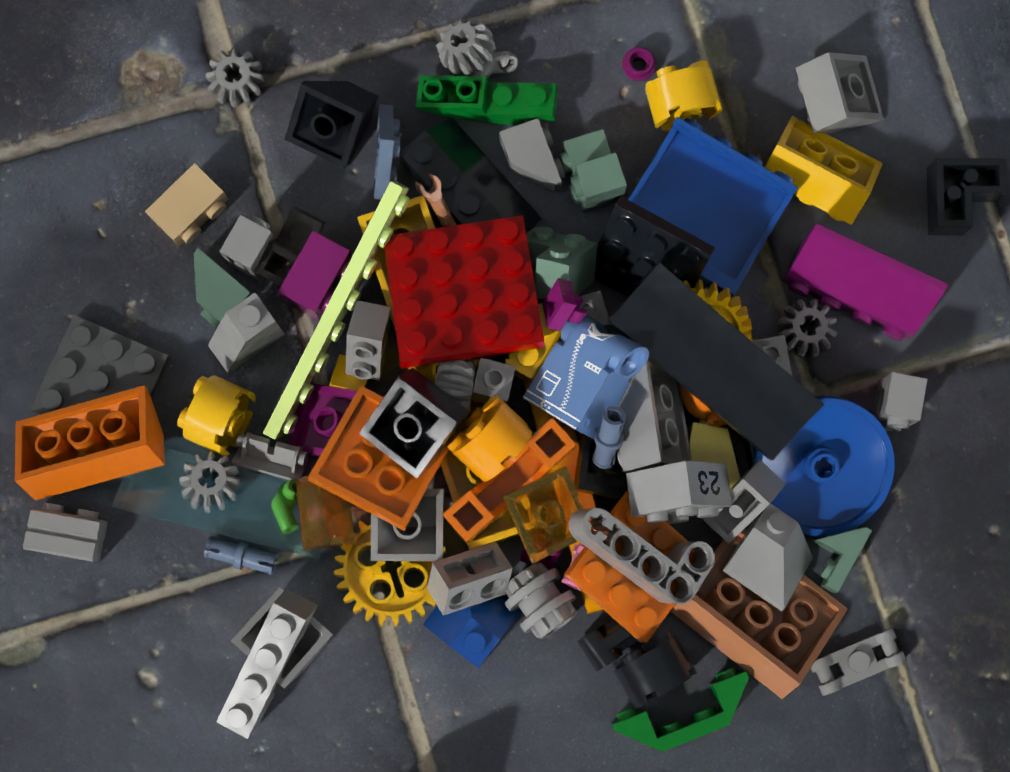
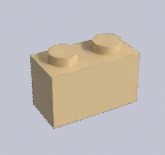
(188, 206)

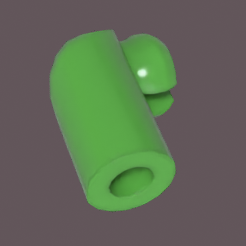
(283, 506)

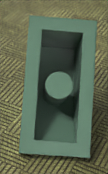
(215, 288)

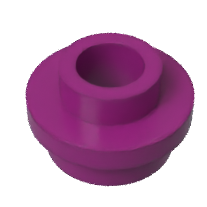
(641, 54)

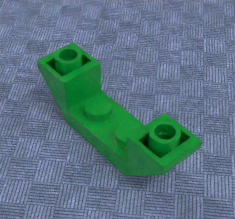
(727, 693)

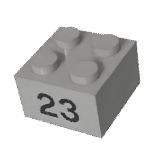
(679, 491)

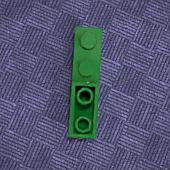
(485, 101)

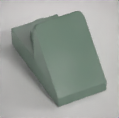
(846, 548)

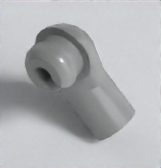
(502, 63)

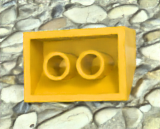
(824, 170)

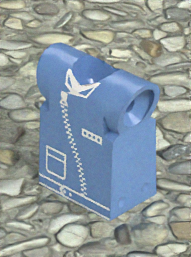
(586, 374)

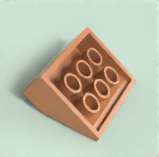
(756, 635)

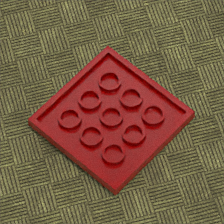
(463, 292)

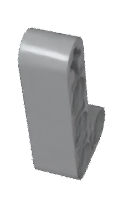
(636, 549)

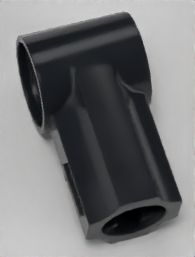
(606, 644)

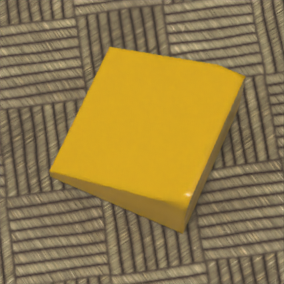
(345, 381)

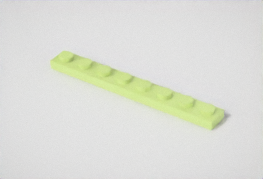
(343, 299)

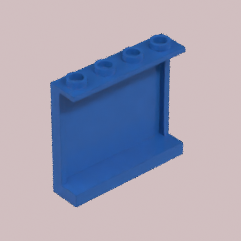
(716, 197)

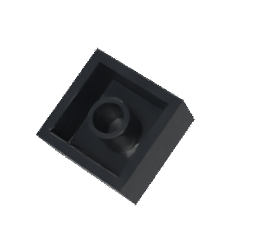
(414, 422)

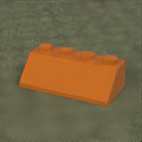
(88, 443)

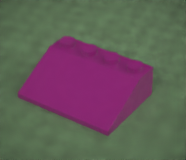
(863, 283)

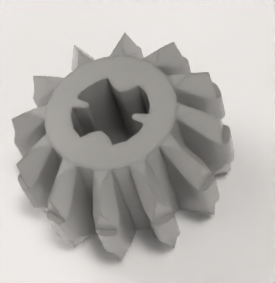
(466, 47)
(231, 65)
(797, 318)
(456, 380)
(197, 488)

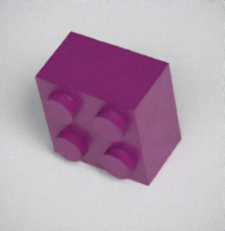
(315, 276)

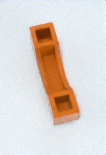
(485, 501)

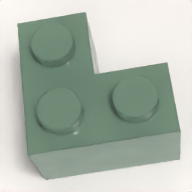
(593, 170)
(561, 257)

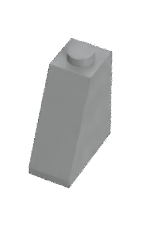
(244, 333)

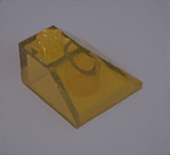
(543, 513)

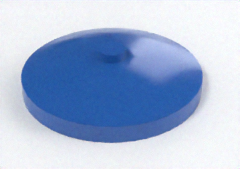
(834, 469)

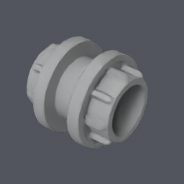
(540, 600)

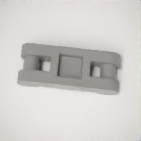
(857, 661)

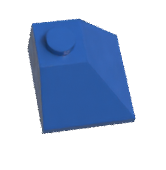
(474, 629)

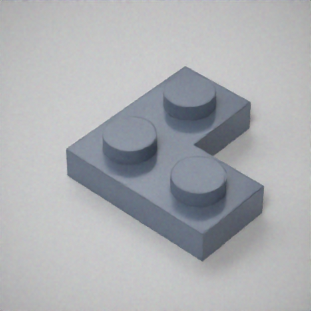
(387, 147)

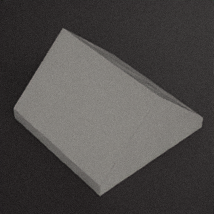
(307, 649)

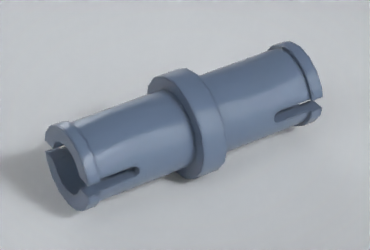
(609, 437)
(241, 555)

